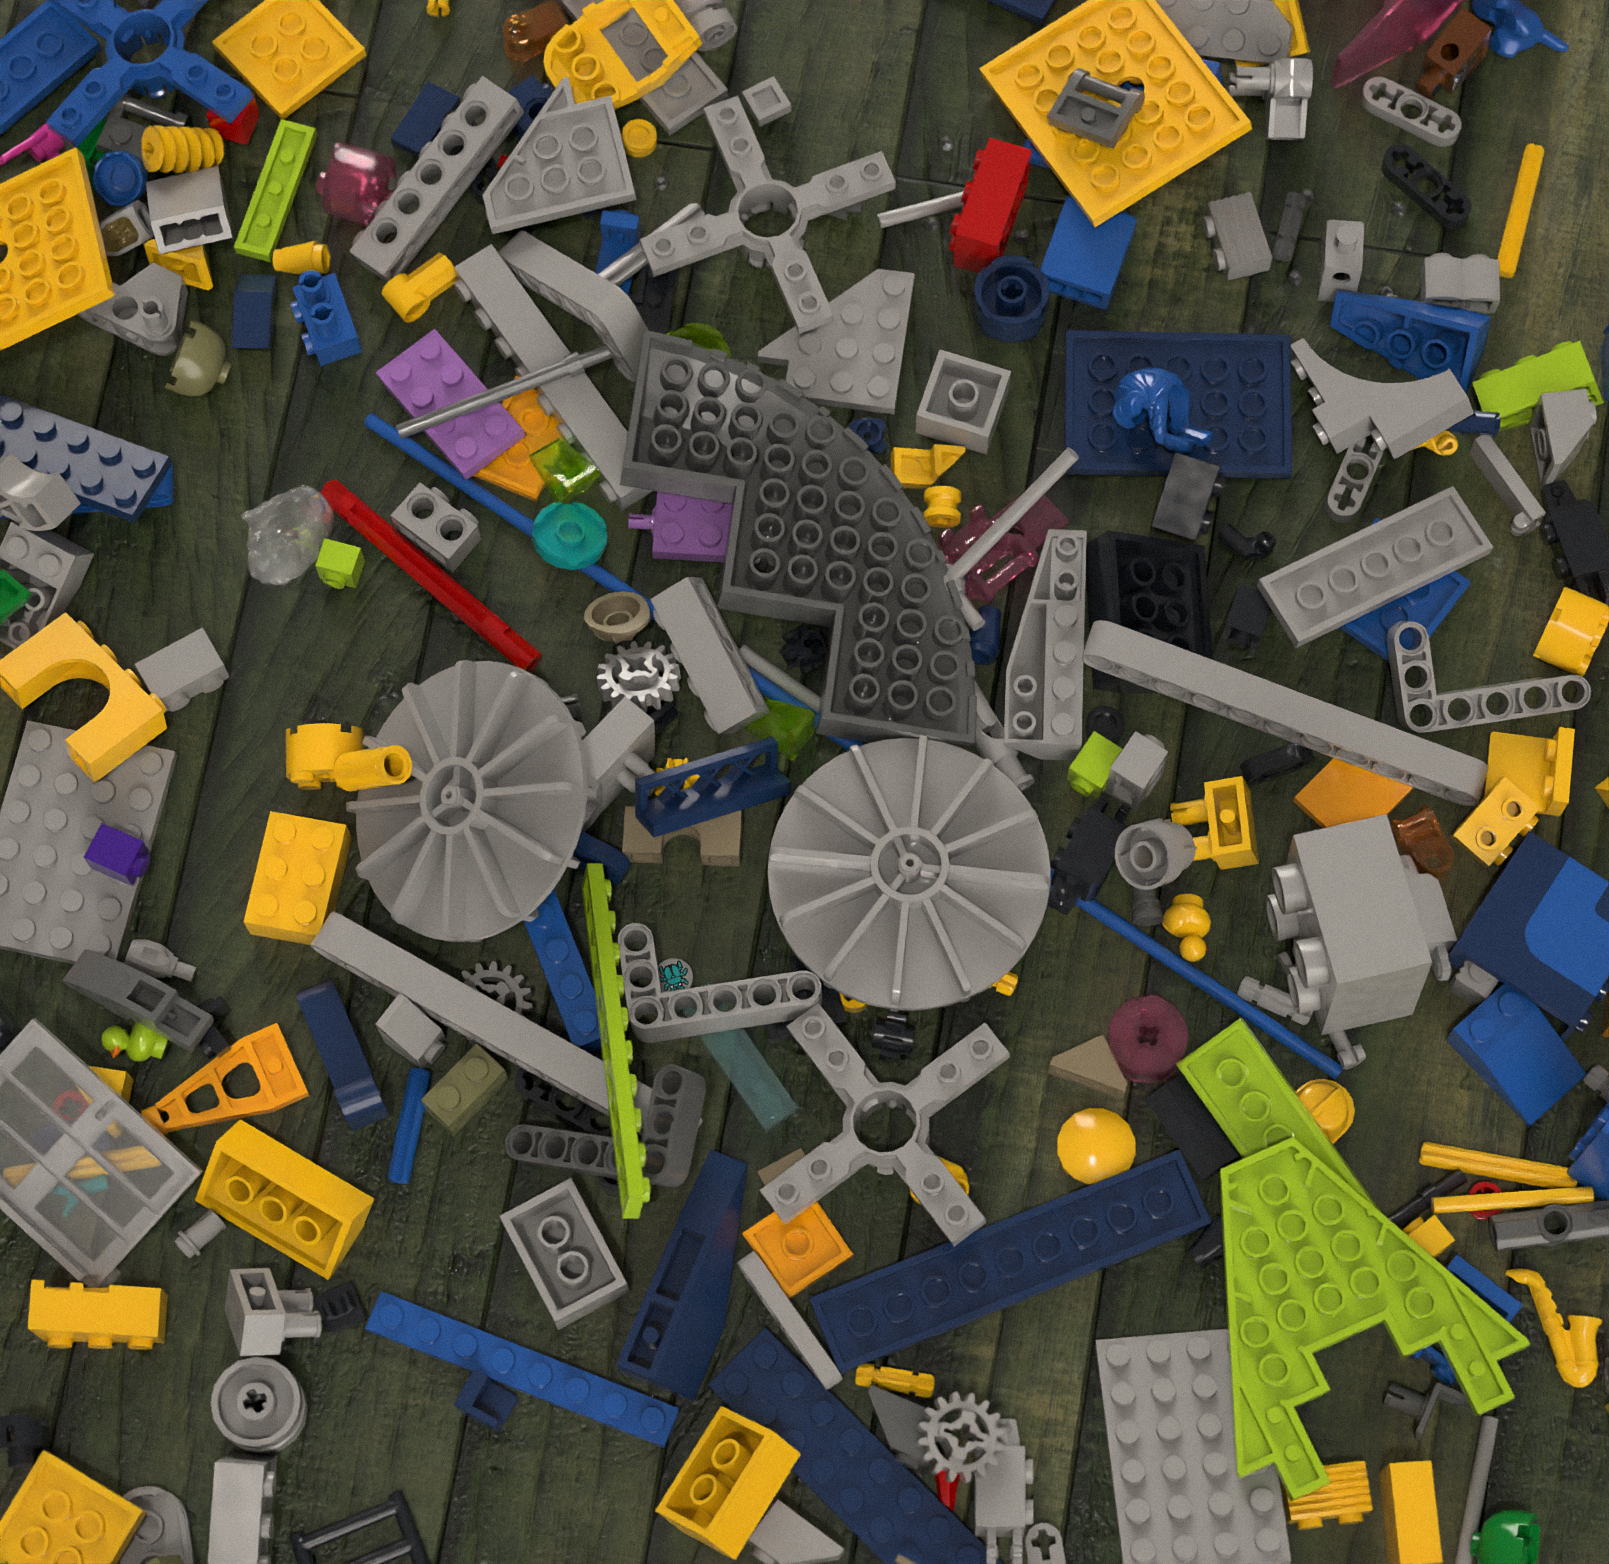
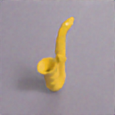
(1572, 1348)

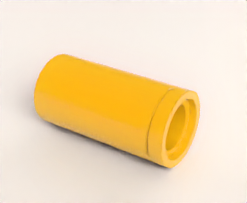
(372, 768)

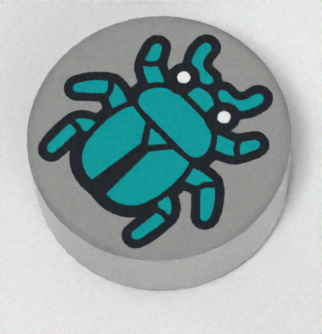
(675, 975)

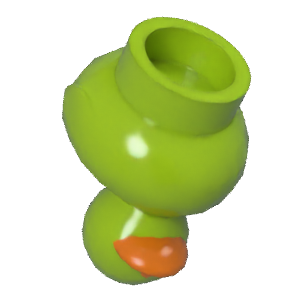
(138, 1046)

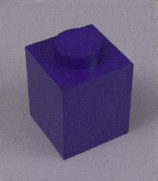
(118, 855)

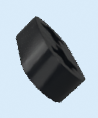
(1276, 763)

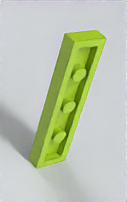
(275, 190)

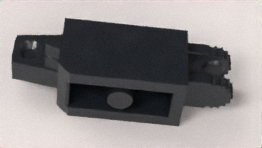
(1576, 540)
(1088, 857)

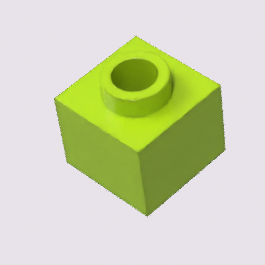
(339, 564)

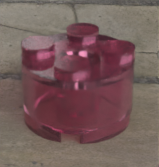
(355, 183)
(1149, 1018)

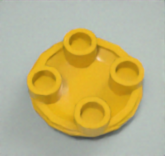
(1095, 1145)

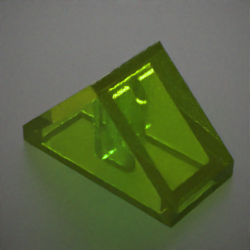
(564, 470)
(787, 724)

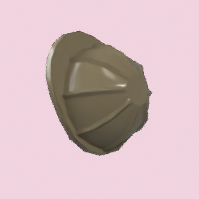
(617, 616)

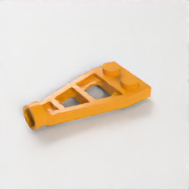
(275, 1070)

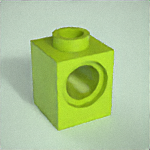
(1092, 766)

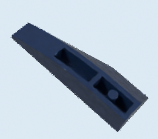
(690, 1287)

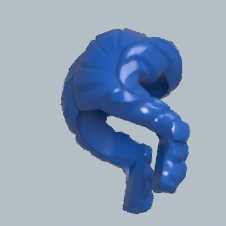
(1149, 392)

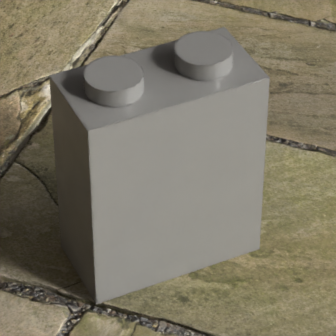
(188, 210)

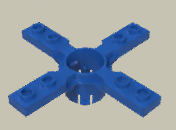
(174, 68)

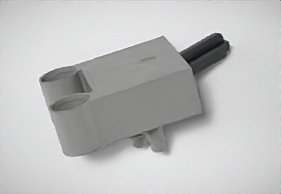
(620, 752)

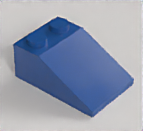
(1517, 1053)

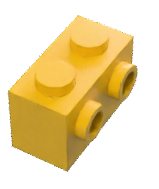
(1496, 823)

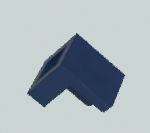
(485, 1402)

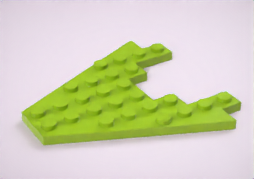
(1313, 1269)

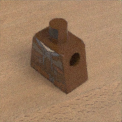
(1454, 54)

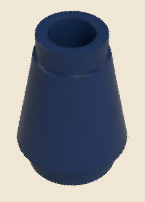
(986, 640)

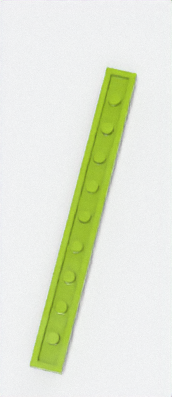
(616, 1052)

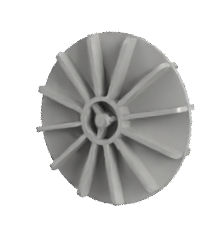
(486, 806)
(909, 874)

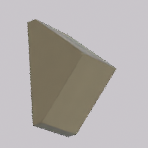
(1091, 1067)

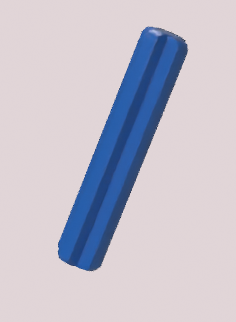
(409, 1126)

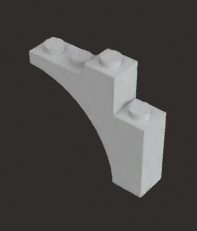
(1393, 413)

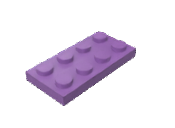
(435, 376)

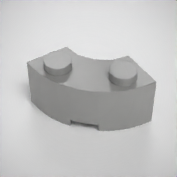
(33, 497)

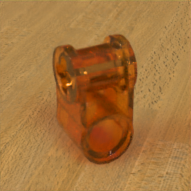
(533, 30)
(1422, 837)

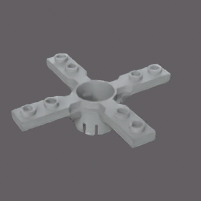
(754, 194)
(863, 1094)

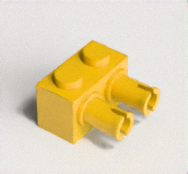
(1230, 821)

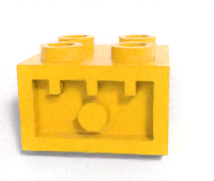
(1534, 765)

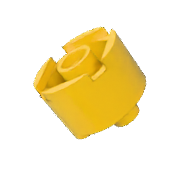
(1573, 632)
(315, 750)

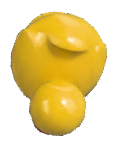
(1188, 921)

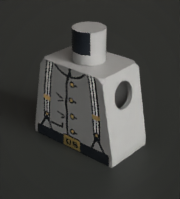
(1340, 253)

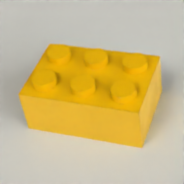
(297, 877)
(728, 1482)

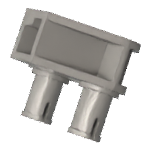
(1285, 90)
(145, 310)

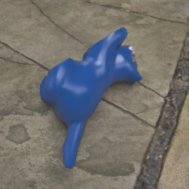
(1515, 27)

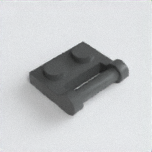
(1093, 117)
(126, 135)

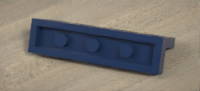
(710, 796)

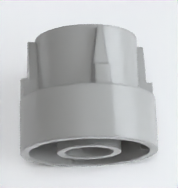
(1153, 853)

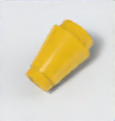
(302, 258)

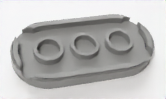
(163, 1529)

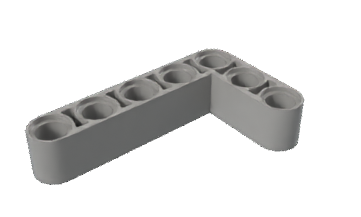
(580, 294)
(1474, 698)
(704, 998)

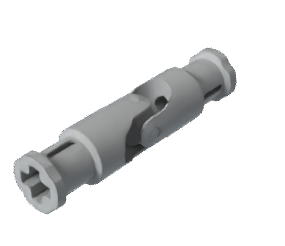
(993, 747)

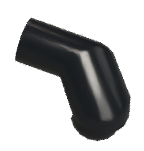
(1249, 547)

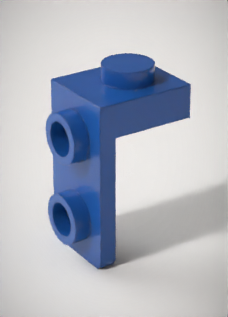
(619, 234)

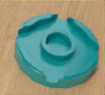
(569, 535)

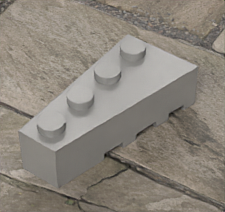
(242, 1509)

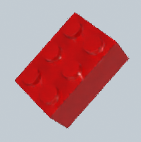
(990, 205)

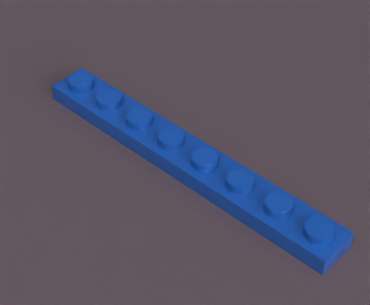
(523, 1369)

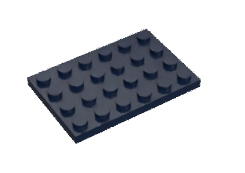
(1235, 391)

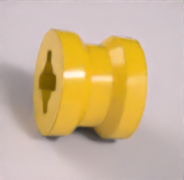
(942, 506)

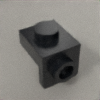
(213, 1041)

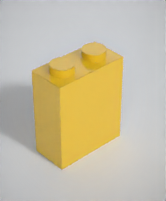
(1410, 1513)

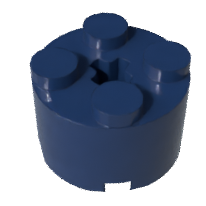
(1006, 318)

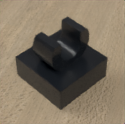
(340, 1308)

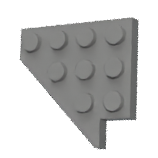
(1232, 28)
(562, 165)
(858, 354)

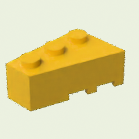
(98, 1315)

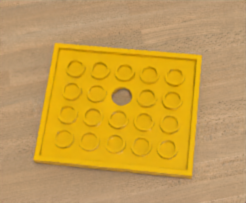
(1117, 41)
(54, 248)

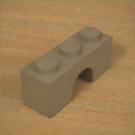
(718, 839)

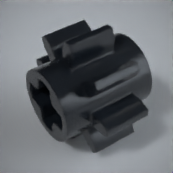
(803, 648)
(893, 1036)

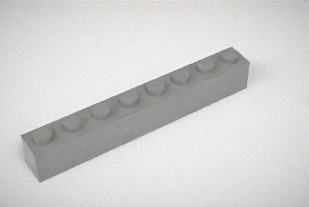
(533, 345)

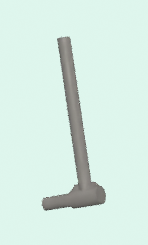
(999, 529)

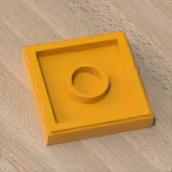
(800, 1250)

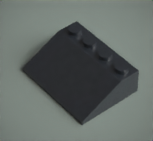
(1149, 589)

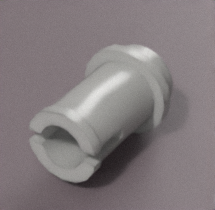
(199, 1234)

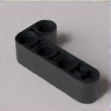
(578, 1119)

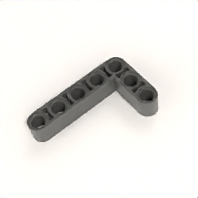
(661, 1144)

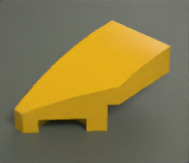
(923, 467)

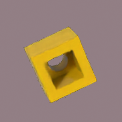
(1430, 1235)

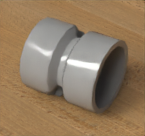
(710, 21)

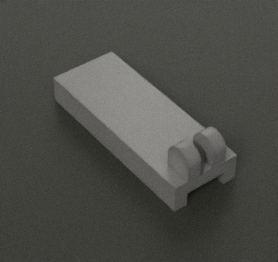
(1507, 485)

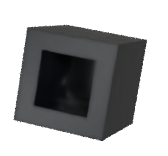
(1246, 619)

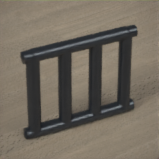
(396, 1506)

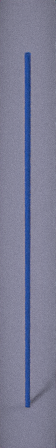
(776, 693)

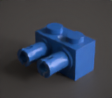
(325, 316)

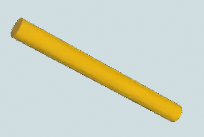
(1512, 1199)

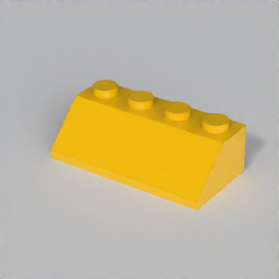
(283, 1198)

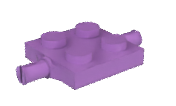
(686, 528)

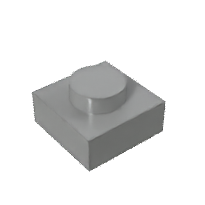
(766, 101)

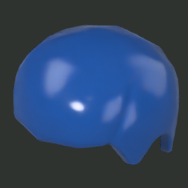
(120, 178)

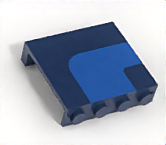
(1544, 932)

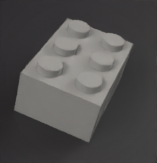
(564, 1253)

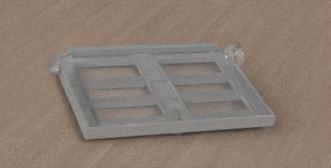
(79, 1159)

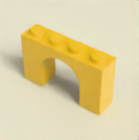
(68, 652)

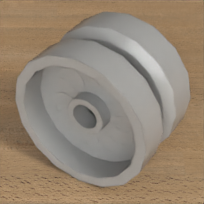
(242, 1388)

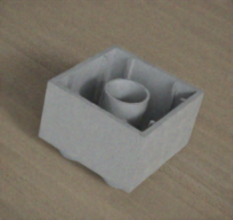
(1350, 926)

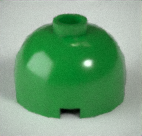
(1507, 1539)

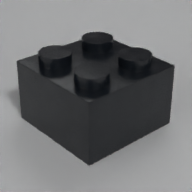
(1188, 496)

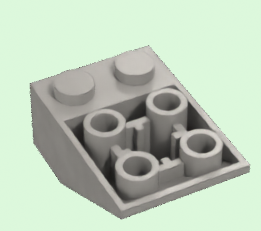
(47, 568)

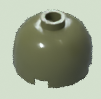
(198, 362)

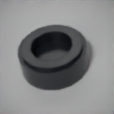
(1106, 722)

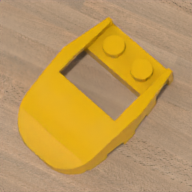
(595, 67)

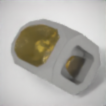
(126, 229)

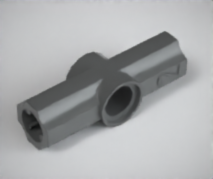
(1528, 1230)

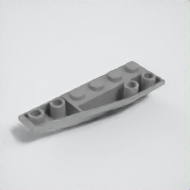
(1047, 654)

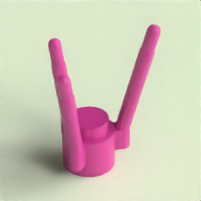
(40, 145)

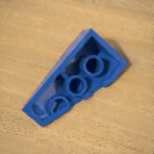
(1414, 334)

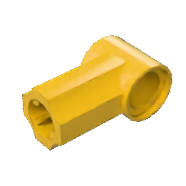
(412, 293)

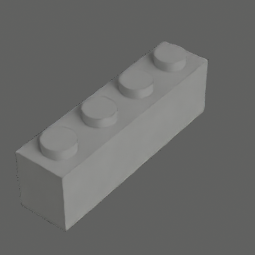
(709, 656)

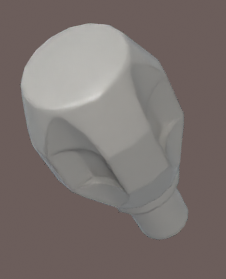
(156, 960)

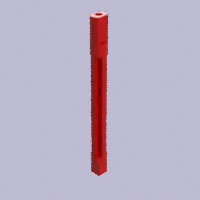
(431, 576)

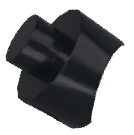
(22, 1439)

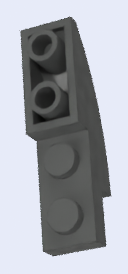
(138, 997)

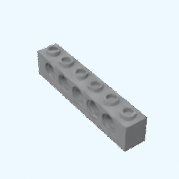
(437, 200)

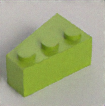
(1518, 388)

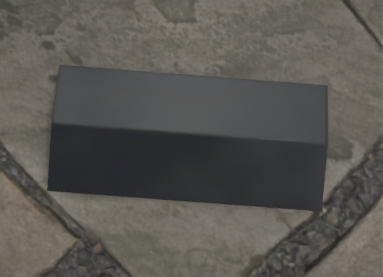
(1192, 1127)

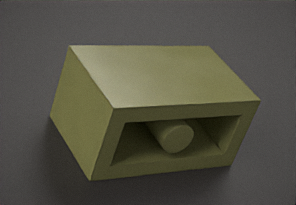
(465, 1089)

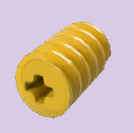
(180, 148)

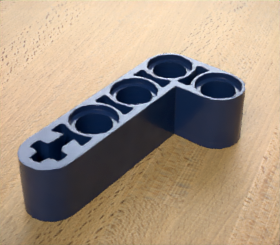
(342, 1055)

